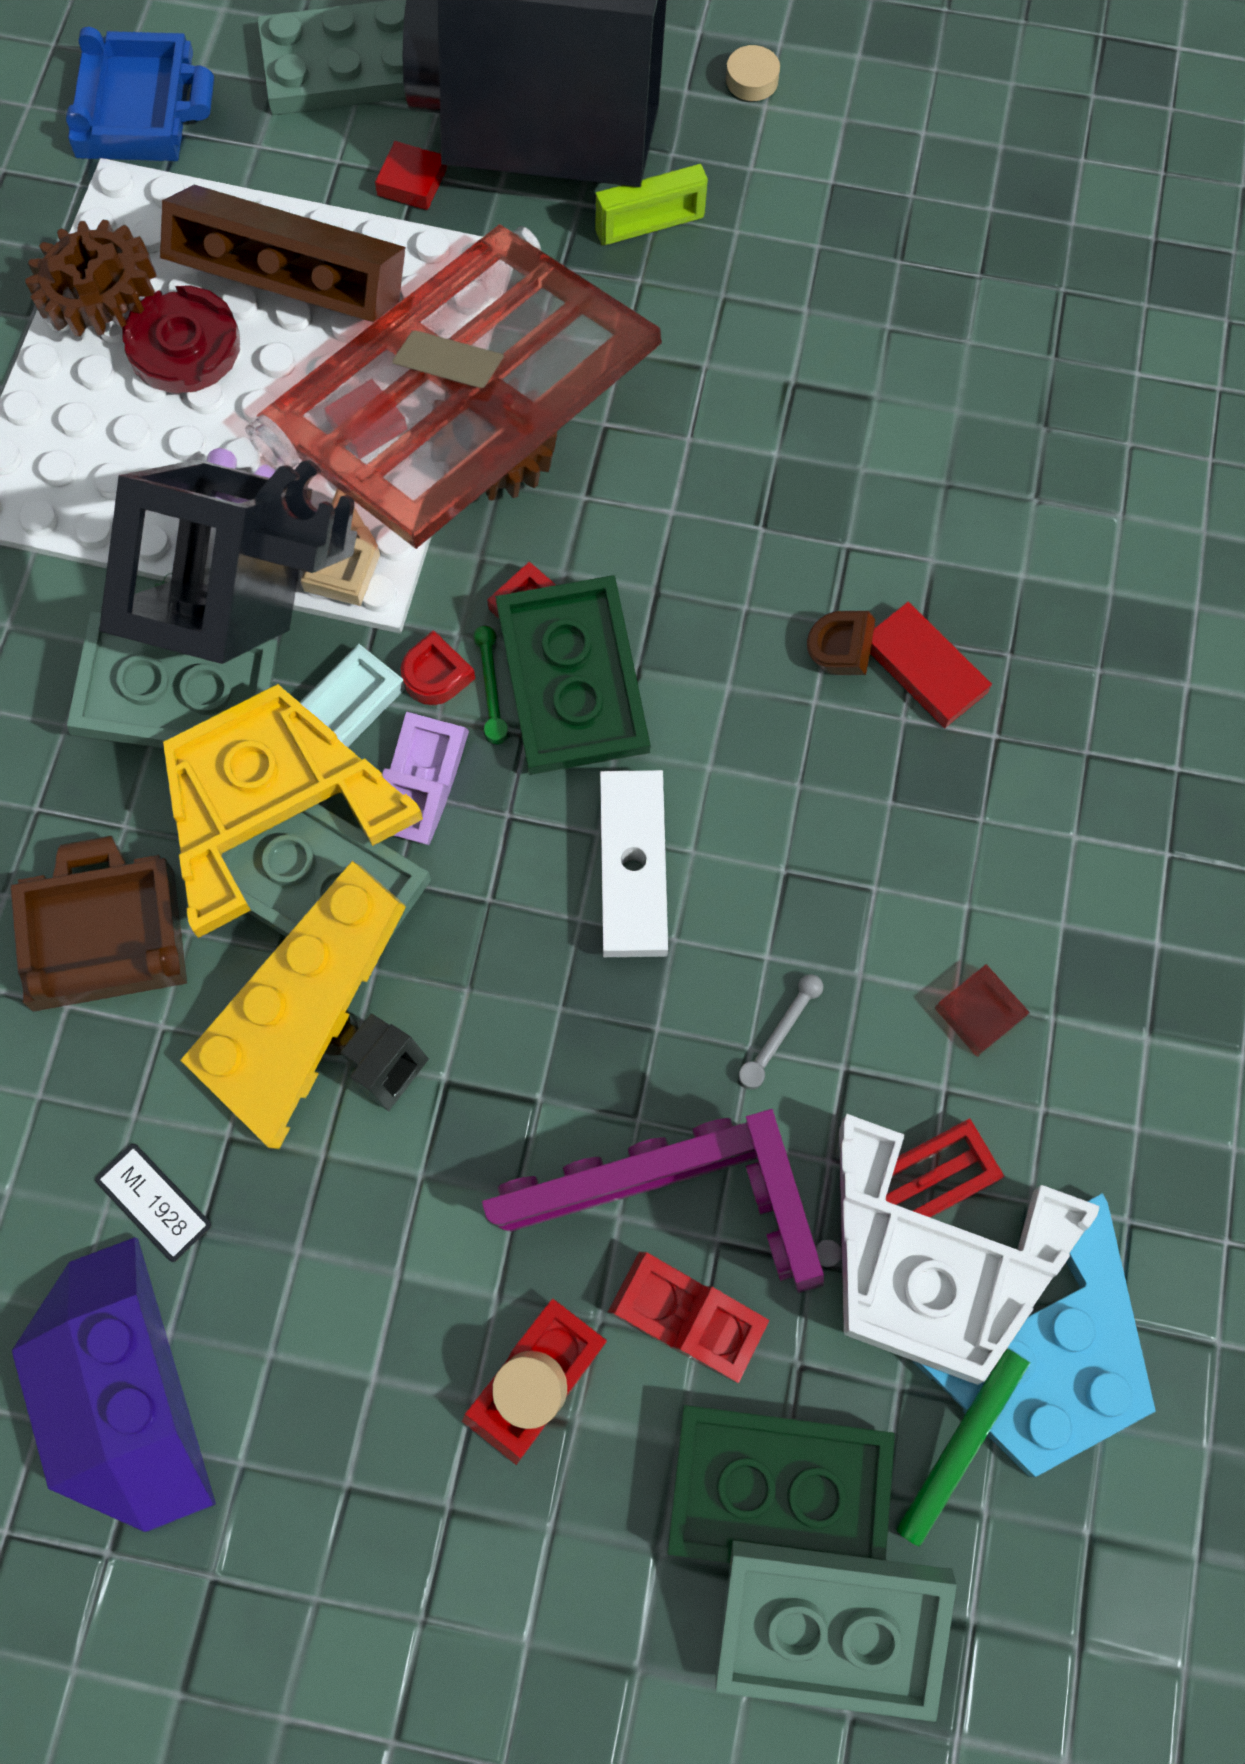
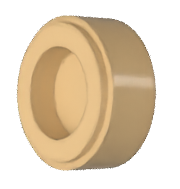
(752, 73)
(529, 1389)

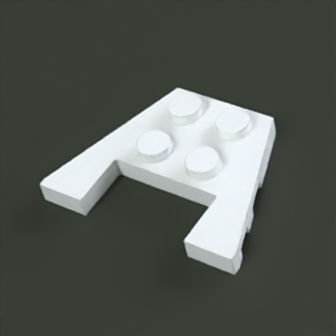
(931, 1285)

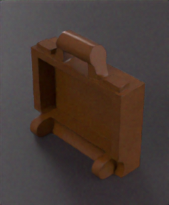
(97, 928)

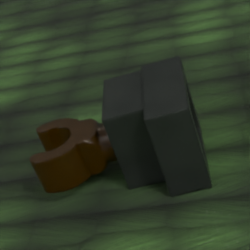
(382, 1058)

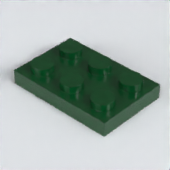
(572, 675)
(778, 1485)

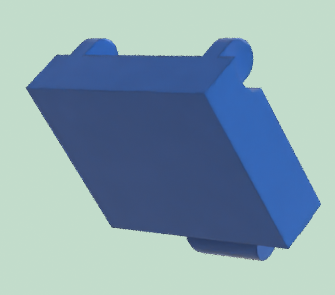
(135, 95)

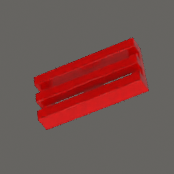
(978, 1153)

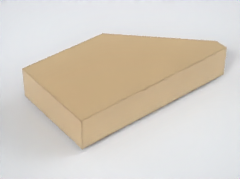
(350, 577)

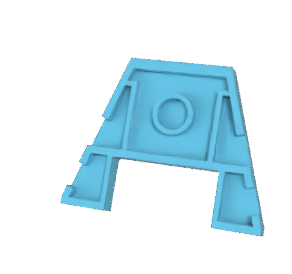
(1083, 1368)

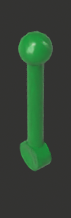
(495, 728)

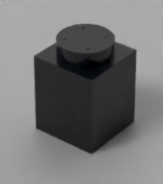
(539, 83)

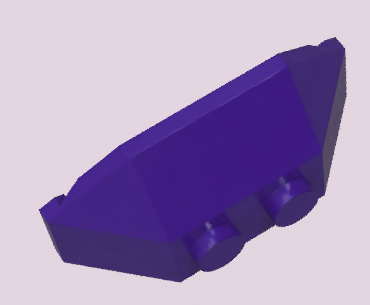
(110, 1395)

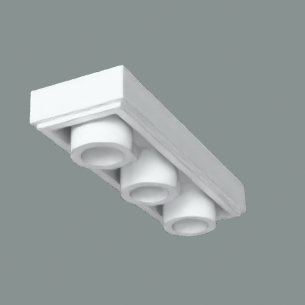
(633, 830)

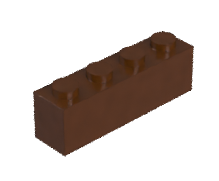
(281, 252)

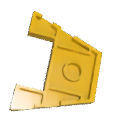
(253, 773)

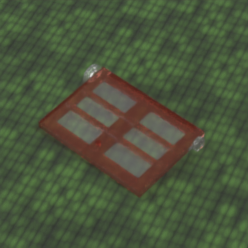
(430, 446)

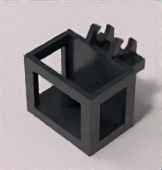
(253, 557)

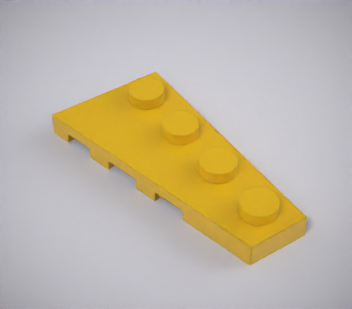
(279, 1025)

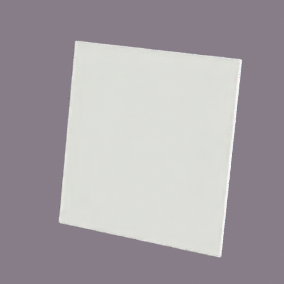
(84, 417)

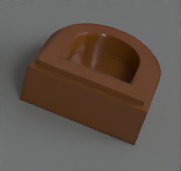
(842, 642)

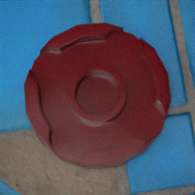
(182, 340)

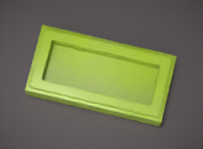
(656, 205)

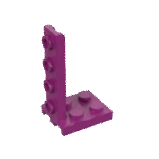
(657, 1164)

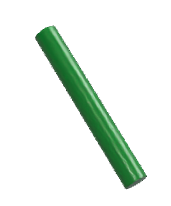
(962, 1447)

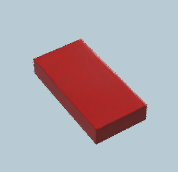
(927, 665)

